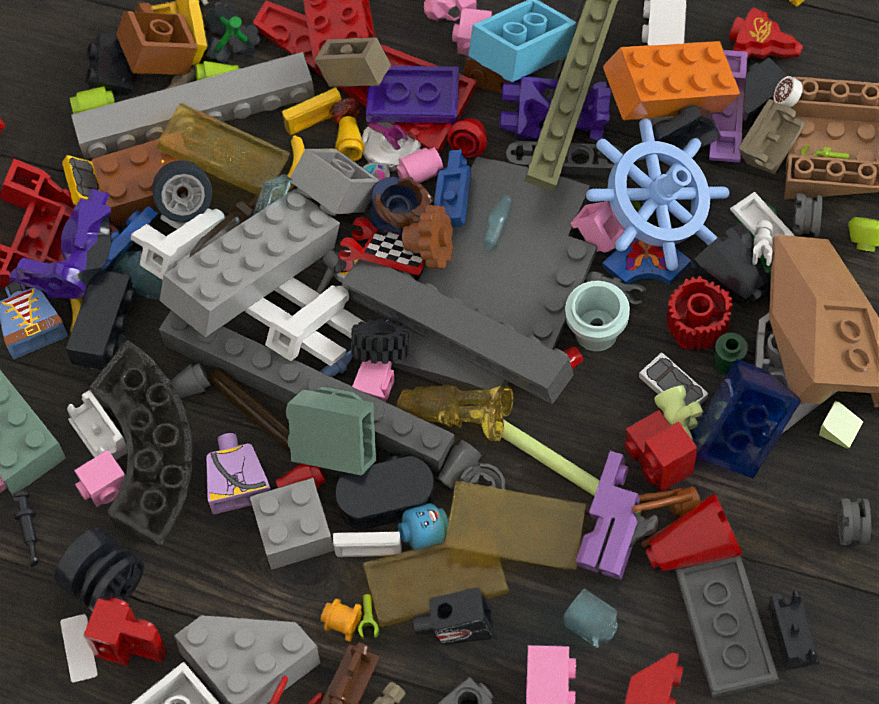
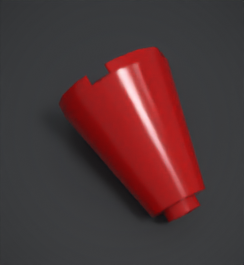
(695, 538)

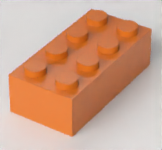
(668, 77)

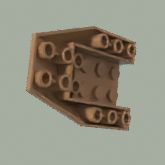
(847, 121)
(821, 321)

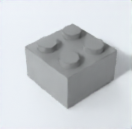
(333, 181)
(292, 523)

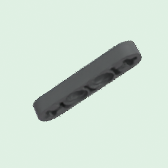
(569, 166)

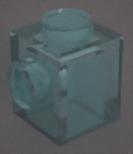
(591, 618)

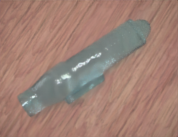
(496, 221)

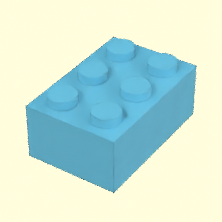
(521, 39)

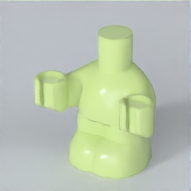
(675, 409)

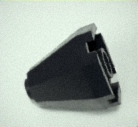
(731, 266)

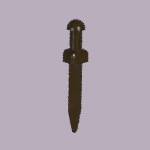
(240, 212)

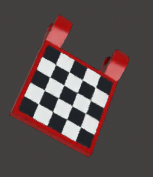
(381, 248)

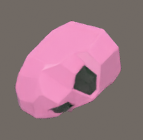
(447, 9)

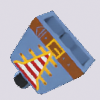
(28, 320)

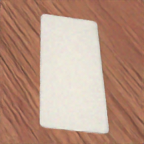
(78, 652)

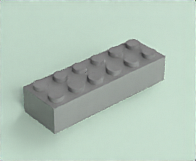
(248, 262)

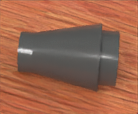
(191, 381)
(459, 459)

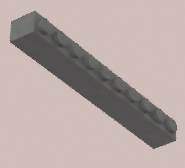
(284, 379)

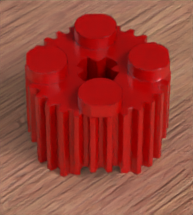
(698, 314)

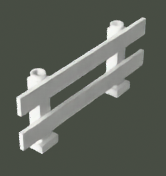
(286, 331)

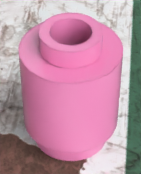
(420, 165)

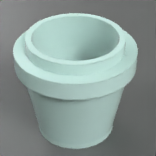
(597, 304)

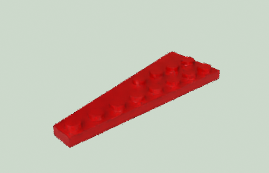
(290, 32)

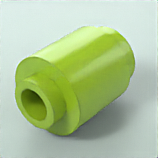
(91, 99)

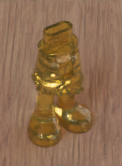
(444, 403)

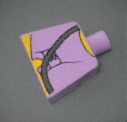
(233, 475)

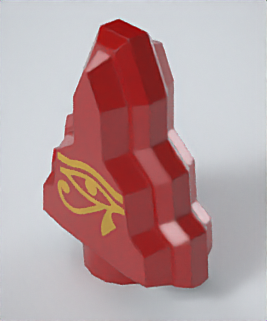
(762, 37)

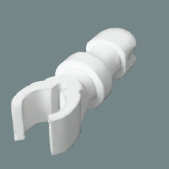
(763, 242)

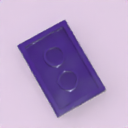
(415, 95)

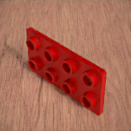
(337, 21)

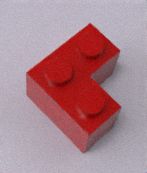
(662, 450)

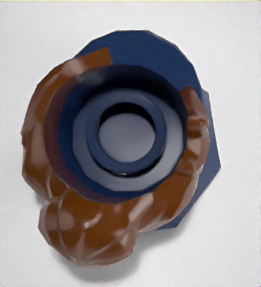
(398, 203)

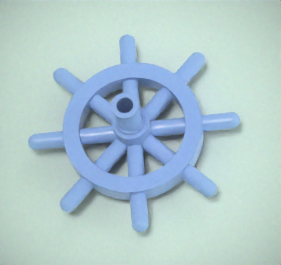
(658, 193)

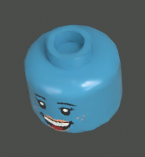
(423, 526)

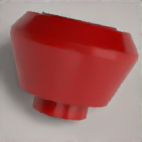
(469, 137)

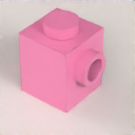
(463, 31)
(100, 479)

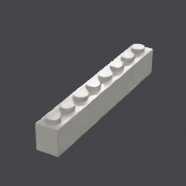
(220, 96)

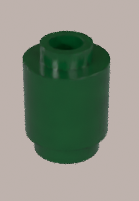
(727, 350)

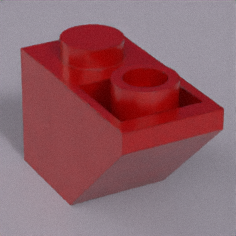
(655, 682)

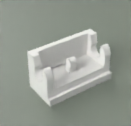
(96, 428)

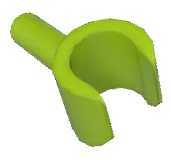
(367, 617)

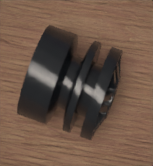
(98, 569)

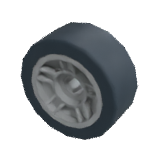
(187, 205)

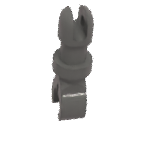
(596, 276)

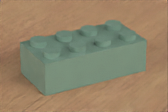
(25, 442)

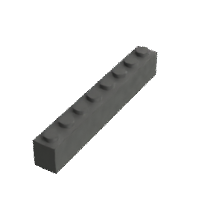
(460, 329)

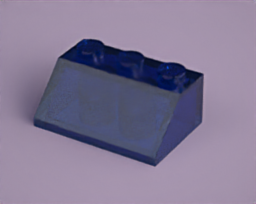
(744, 419)

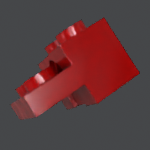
(117, 634)

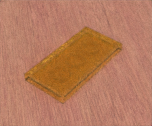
(221, 149)
(515, 525)
(408, 580)

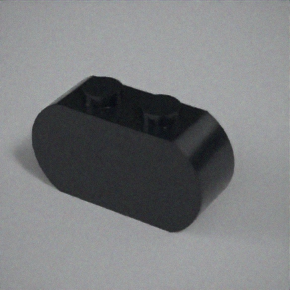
(384, 492)

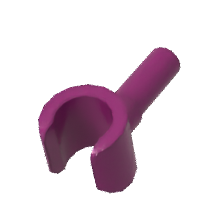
(391, 134)

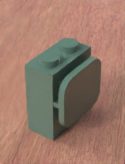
(332, 430)

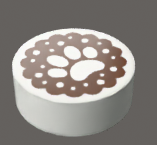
(788, 91)

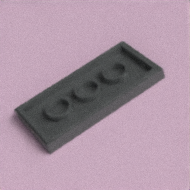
(726, 626)

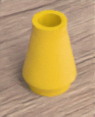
(349, 139)

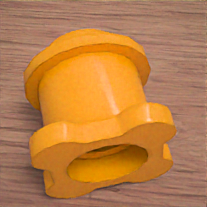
(341, 618)

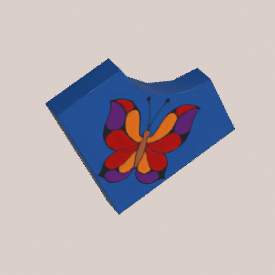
(643, 262)

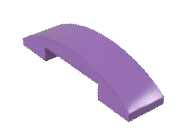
(730, 119)

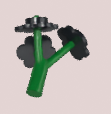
(227, 24)

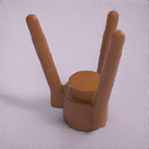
(679, 502)

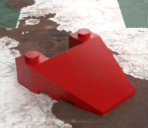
(45, 217)

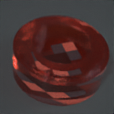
(344, 108)

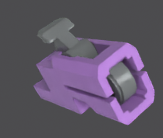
(616, 526)

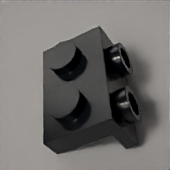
(108, 65)
(689, 124)

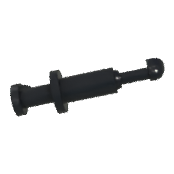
(25, 517)

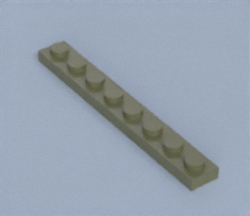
(570, 94)

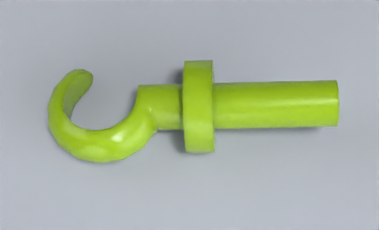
(826, 153)

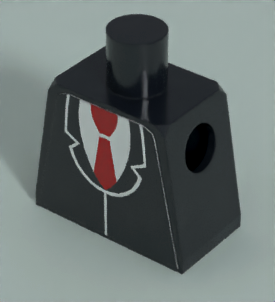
(457, 617)

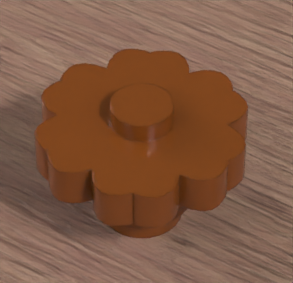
(430, 237)

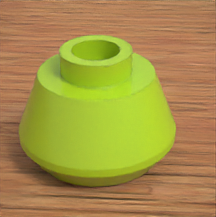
(864, 233)

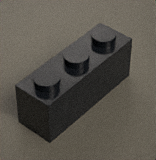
(101, 320)

